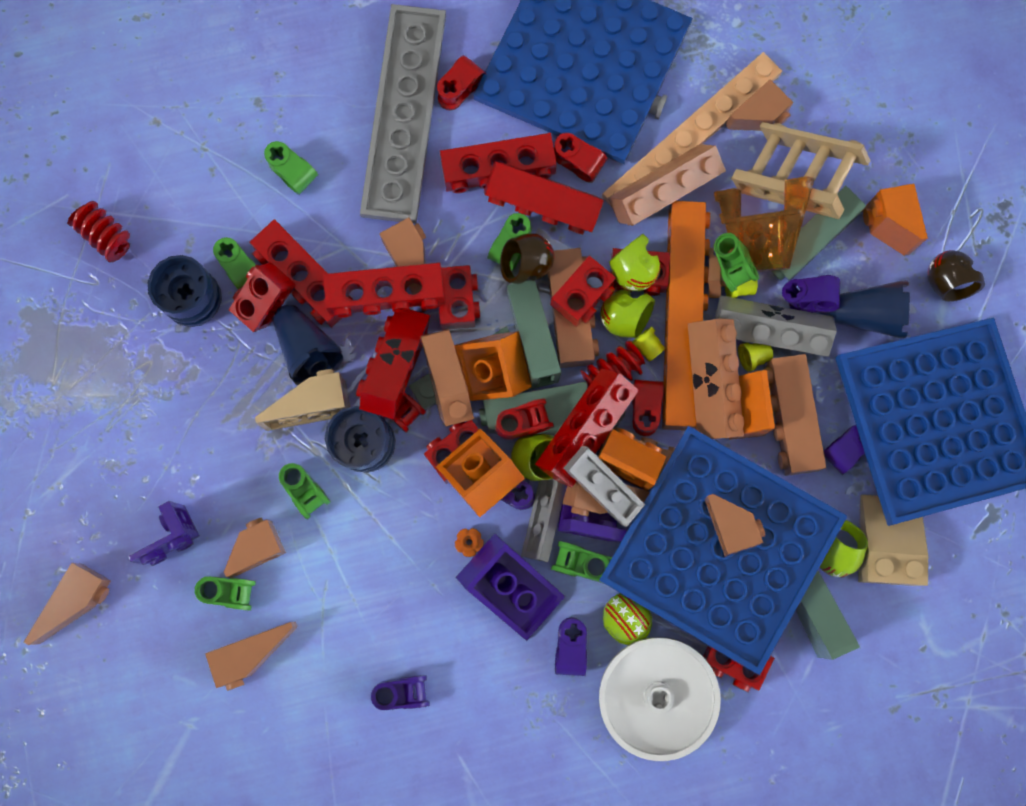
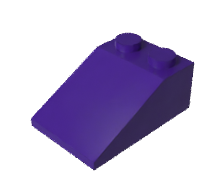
(510, 587)

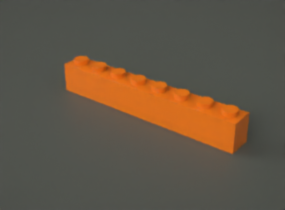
(683, 305)

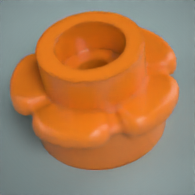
(461, 545)

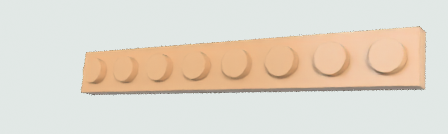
(703, 122)

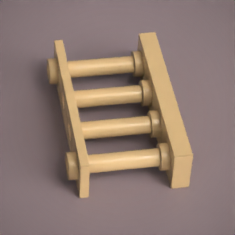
(772, 189)

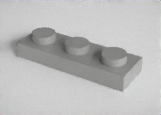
(604, 486)
(543, 520)

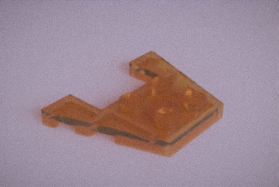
(772, 235)

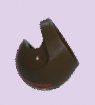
(536, 257)
(952, 270)

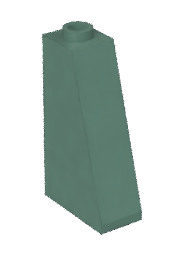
(820, 232)
(534, 334)
(559, 405)
(825, 622)

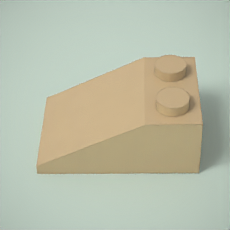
(309, 402)
(894, 552)

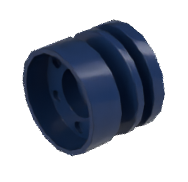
(178, 278)
(343, 441)

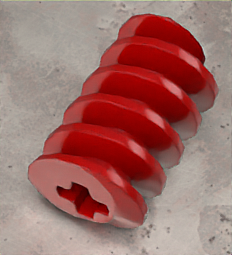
(100, 231)
(623, 363)

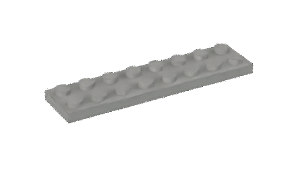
(403, 114)

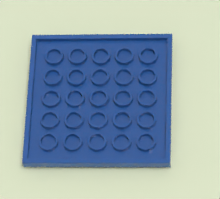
(584, 67)
(938, 419)
(679, 568)

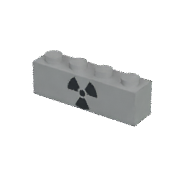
(779, 325)

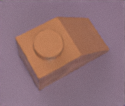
(765, 105)
(734, 525)
(254, 547)

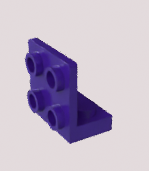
(177, 521)
(594, 526)

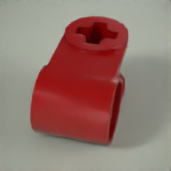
(460, 79)
(581, 159)
(647, 403)
(406, 404)
(526, 420)

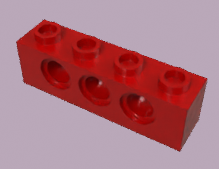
(482, 156)
(276, 239)
(339, 285)
(588, 423)

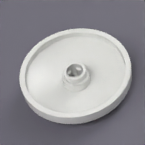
(659, 699)

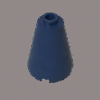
(876, 309)
(304, 344)

